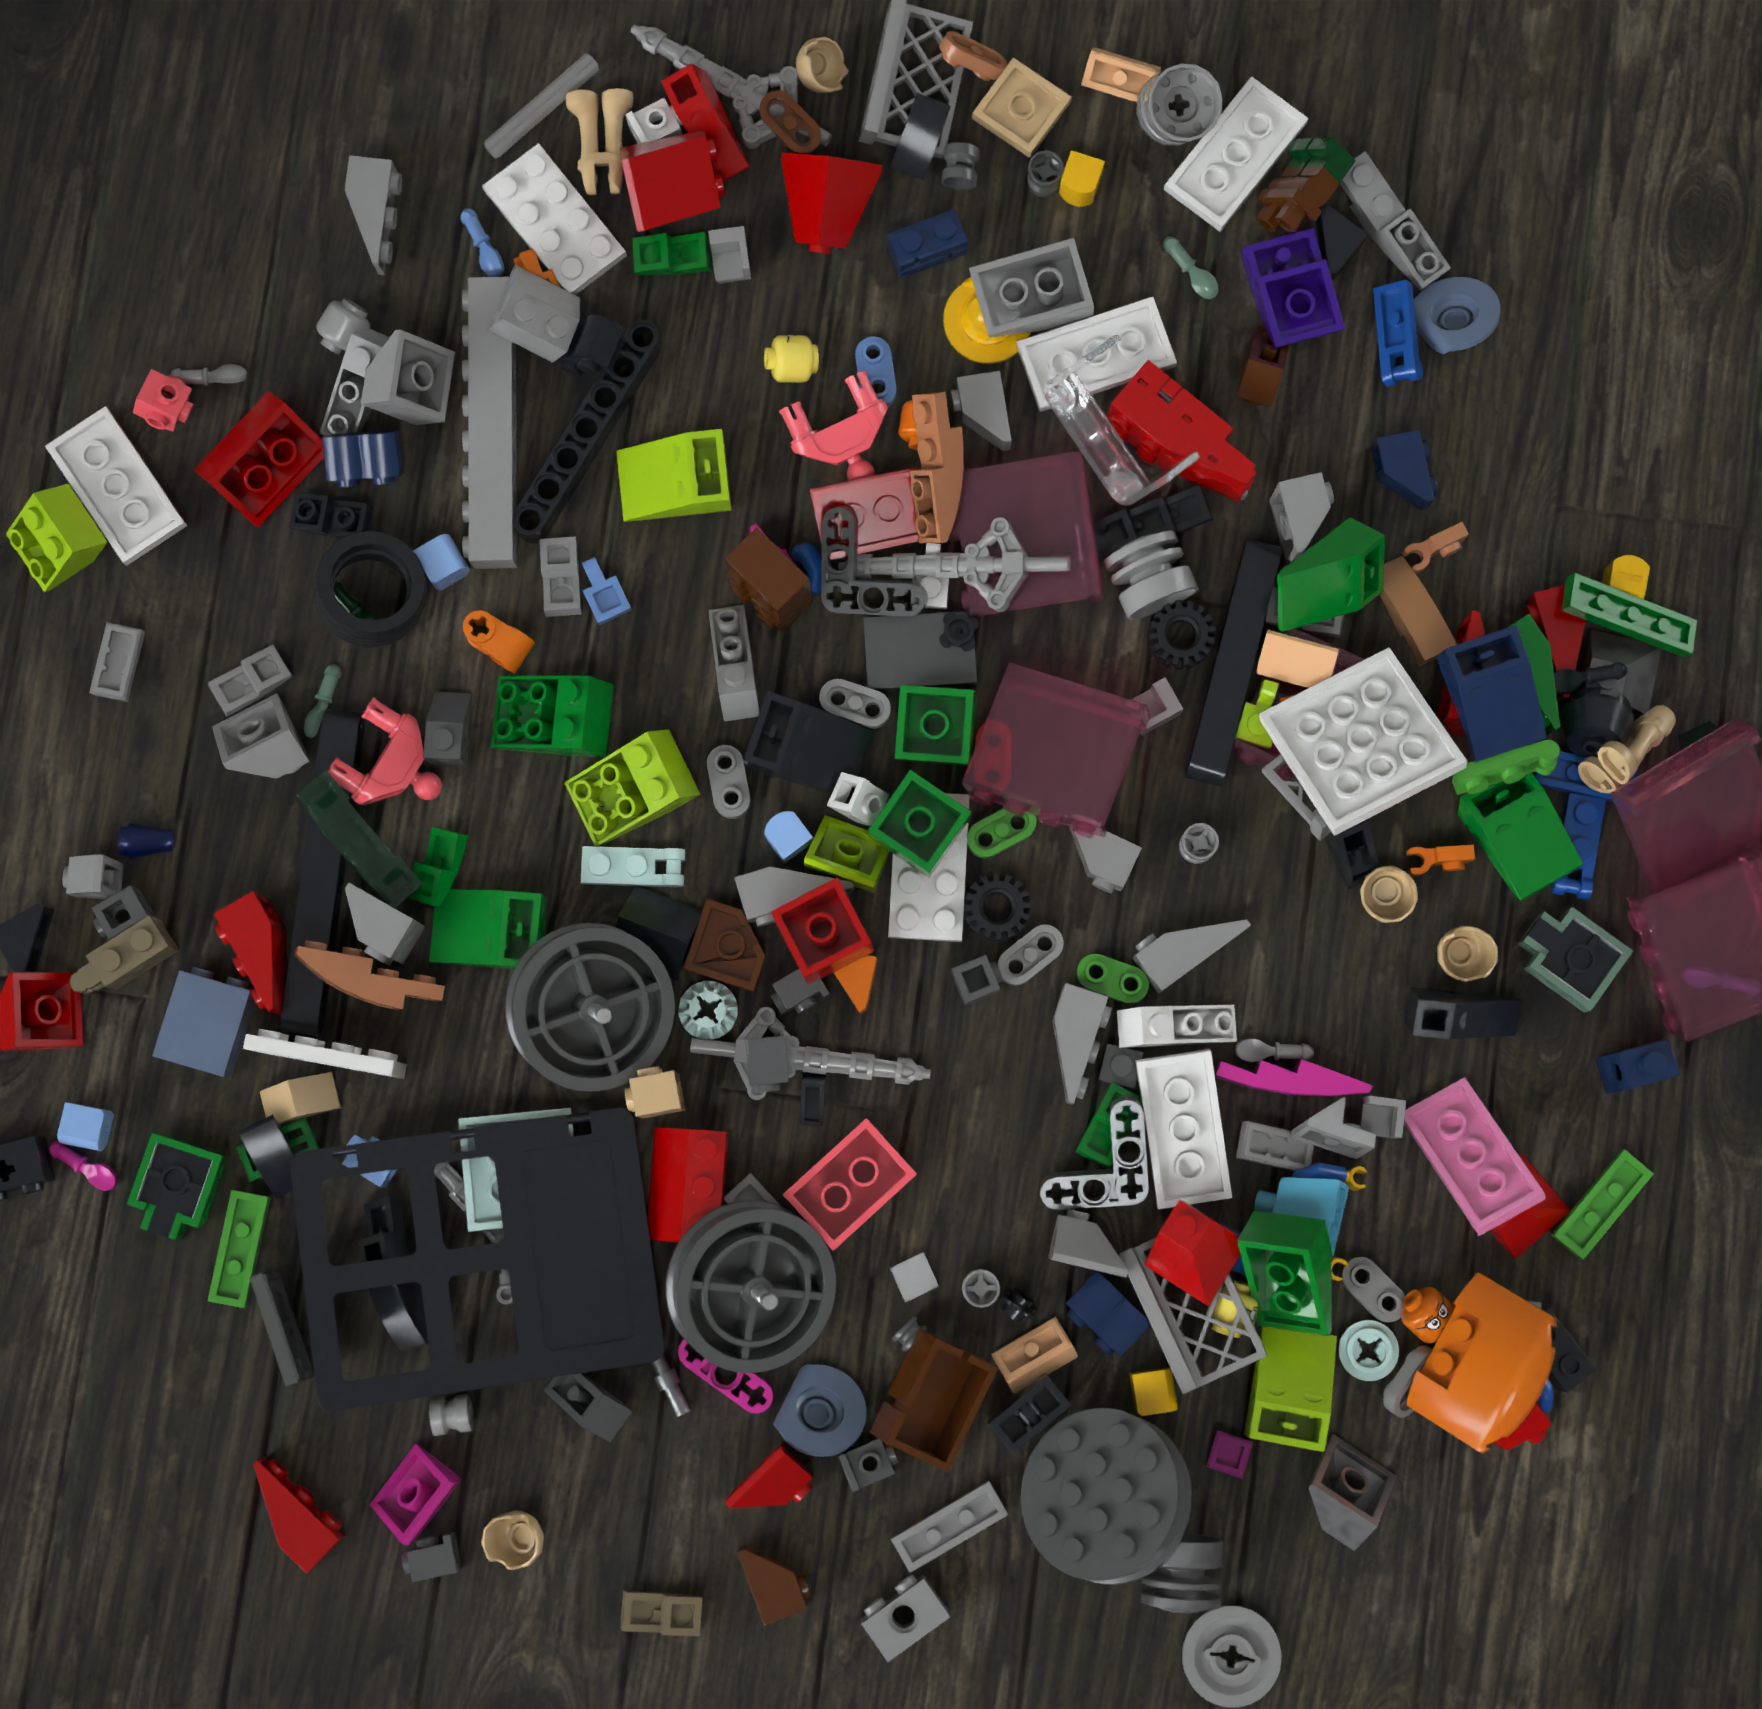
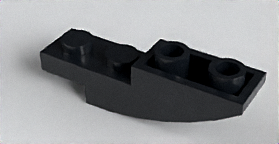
(400, 1304)

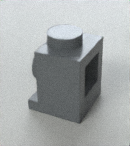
(109, 910)
(796, 994)
(853, 1466)
(432, 1557)

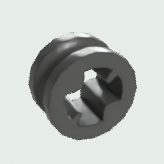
(907, 1333)

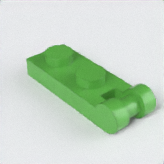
(1507, 767)

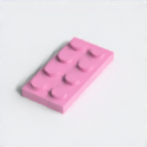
(1472, 1156)

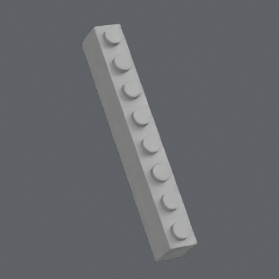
(490, 432)

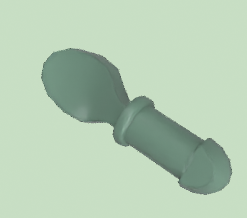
(1201, 280)
(324, 697)

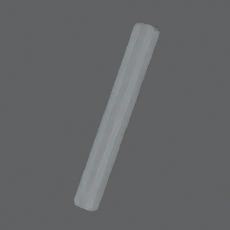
(541, 106)

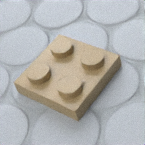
(1021, 107)

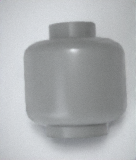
(339, 322)

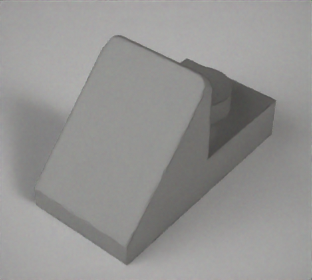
(1330, 1133)

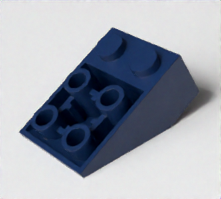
(1493, 693)

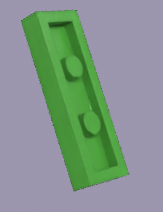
(1602, 1204)
(239, 1248)

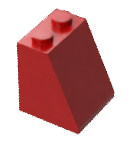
(671, 179)

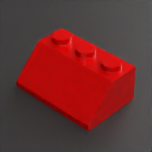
(262, 459)
(685, 1180)

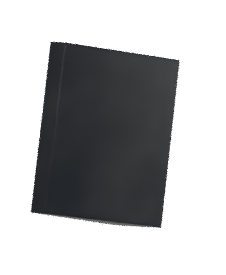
(661, 925)

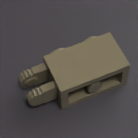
(125, 957)

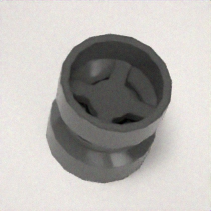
(1045, 165)
(960, 166)

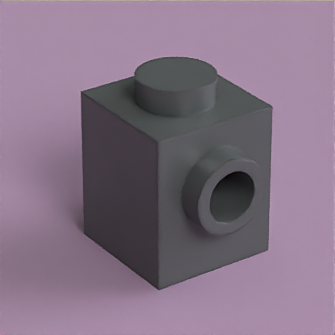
(977, 979)

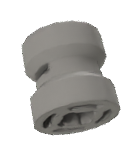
(1202, 838)
(980, 1288)
(452, 1414)

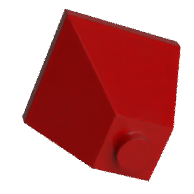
(40, 1012)
(1527, 1227)
(1194, 1252)
(773, 1481)

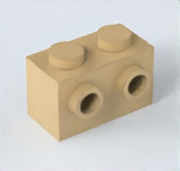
(655, 1093)

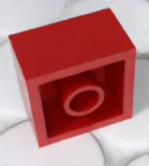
(822, 931)

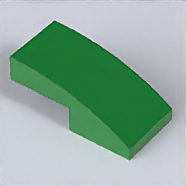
(671, 255)
(440, 866)
(1096, 1140)

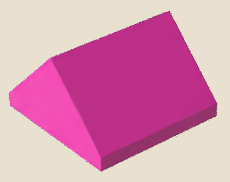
(414, 1494)

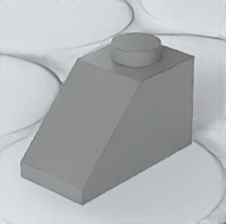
(983, 407)
(1106, 859)
(92, 876)

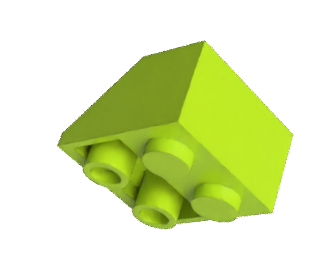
(55, 536)

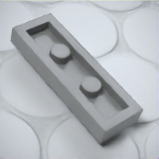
(949, 1526)

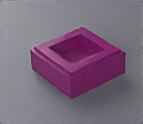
(1229, 1454)

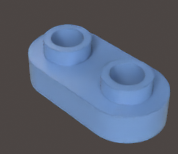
(879, 369)

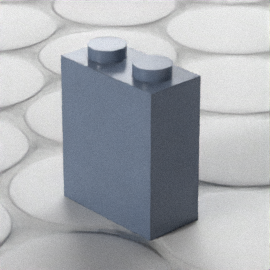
(205, 1022)

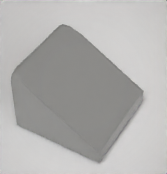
(914, 1277)

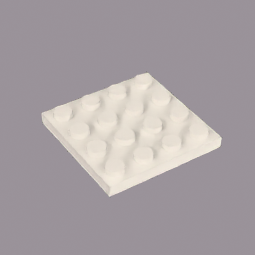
(1362, 741)

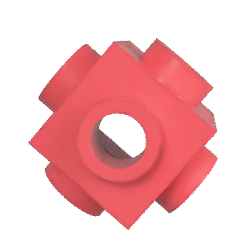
(163, 401)

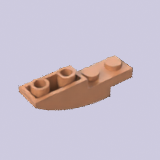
(939, 481)
(352, 975)

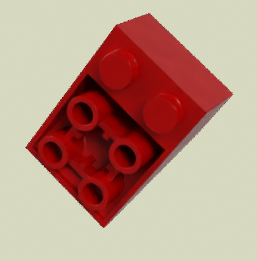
(260, 947)

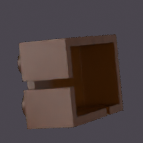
(768, 581)
(933, 1400)

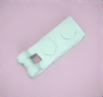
(631, 866)

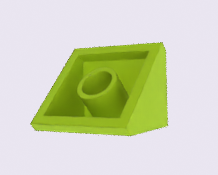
(846, 853)

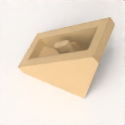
(301, 1097)

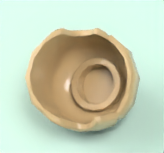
(821, 65)
(1389, 894)
(1467, 953)
(513, 1539)

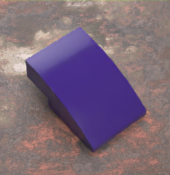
(1292, 288)

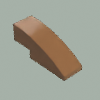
(1414, 612)

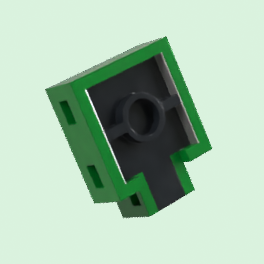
(176, 1185)

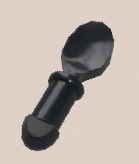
(1570, 680)

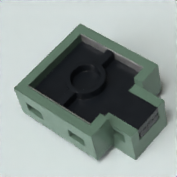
(1573, 956)

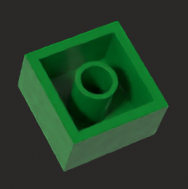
(936, 725)
(919, 823)

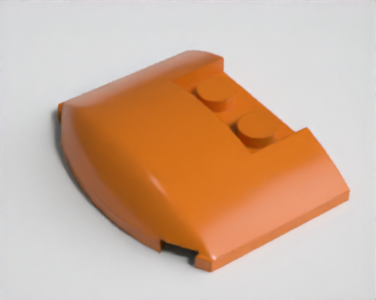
(1485, 1365)

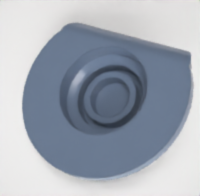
(1456, 313)
(822, 1412)

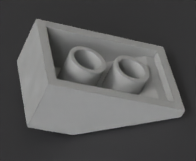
(1033, 290)

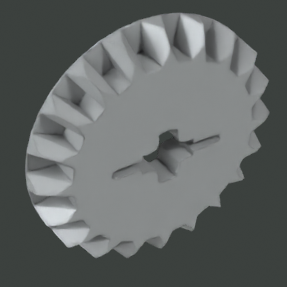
(1247, 1678)

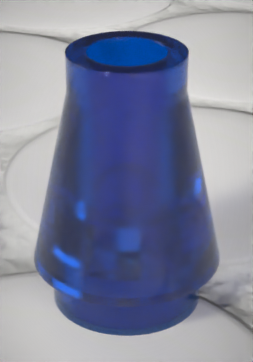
(144, 840)

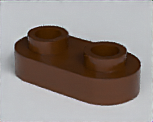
(790, 122)

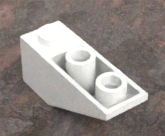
(1176, 1025)

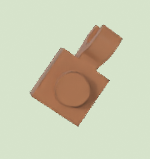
(1445, 542)

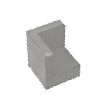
(729, 254)
(1161, 704)
(1382, 1116)

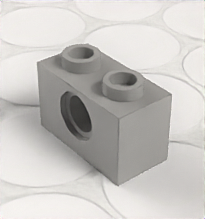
(894, 1637)

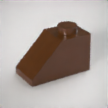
(1262, 370)
(774, 1585)

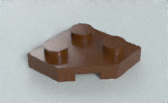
(725, 947)

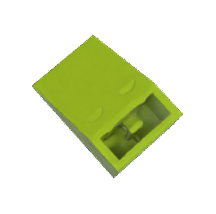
(674, 476)
(632, 786)
(1292, 1389)

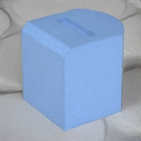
(442, 561)
(787, 835)
(85, 1126)

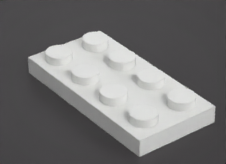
(1236, 154)
(554, 220)
(1055, 350)
(116, 486)
(934, 905)
(313, 1051)
(1183, 1128)

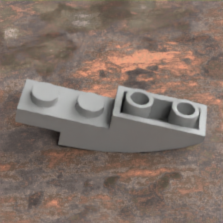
(1390, 225)

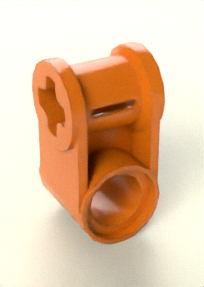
(502, 642)

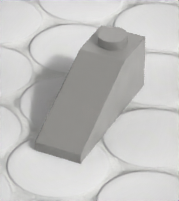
(1178, 952)

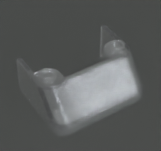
(1099, 439)

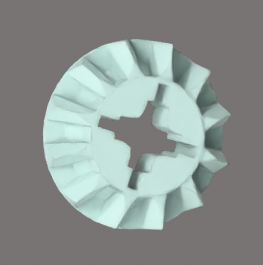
(725, 1013)
(1386, 1350)

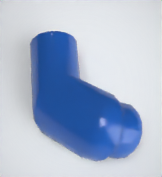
(811, 560)

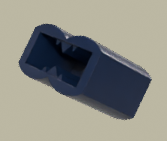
(363, 457)
(1107, 1314)

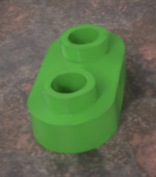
(1001, 832)
(1112, 979)

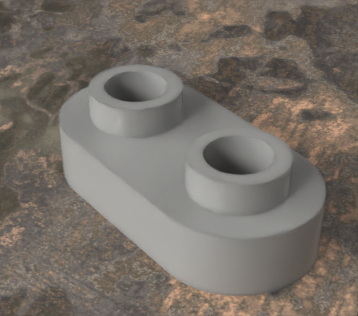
(855, 704)
(728, 781)
(1029, 955)
(1373, 1289)
(1397, 1390)

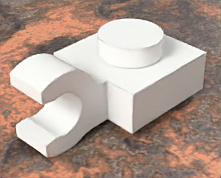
(936, 587)

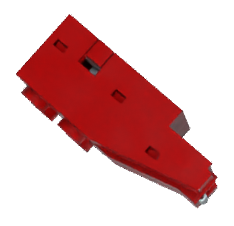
(1171, 424)

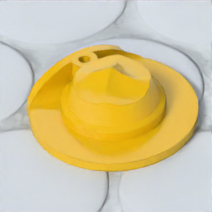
(968, 332)

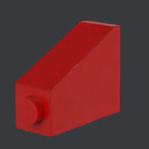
(827, 197)

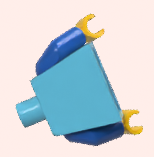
(1314, 1193)

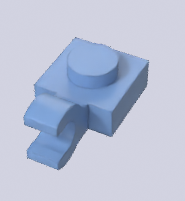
(604, 596)

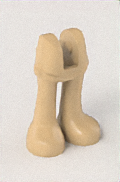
(585, 107)
(1620, 761)

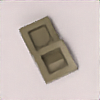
(661, 1613)

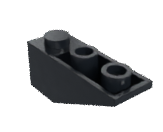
(1460, 1014)

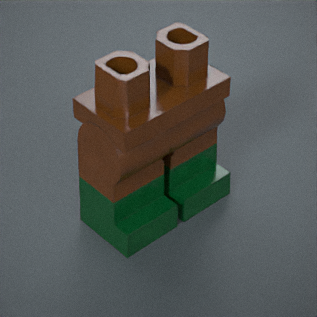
(1304, 184)

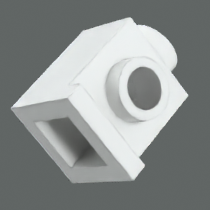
(641, 122)
(865, 802)

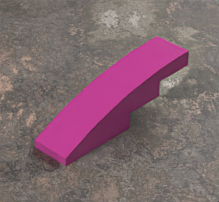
(1305, 1079)

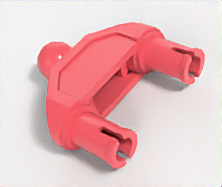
(844, 439)
(396, 764)

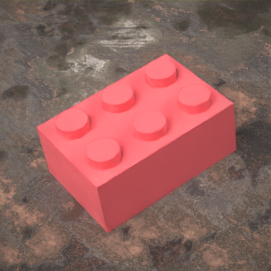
(849, 1184)

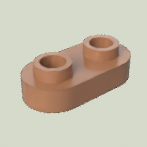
(973, 55)

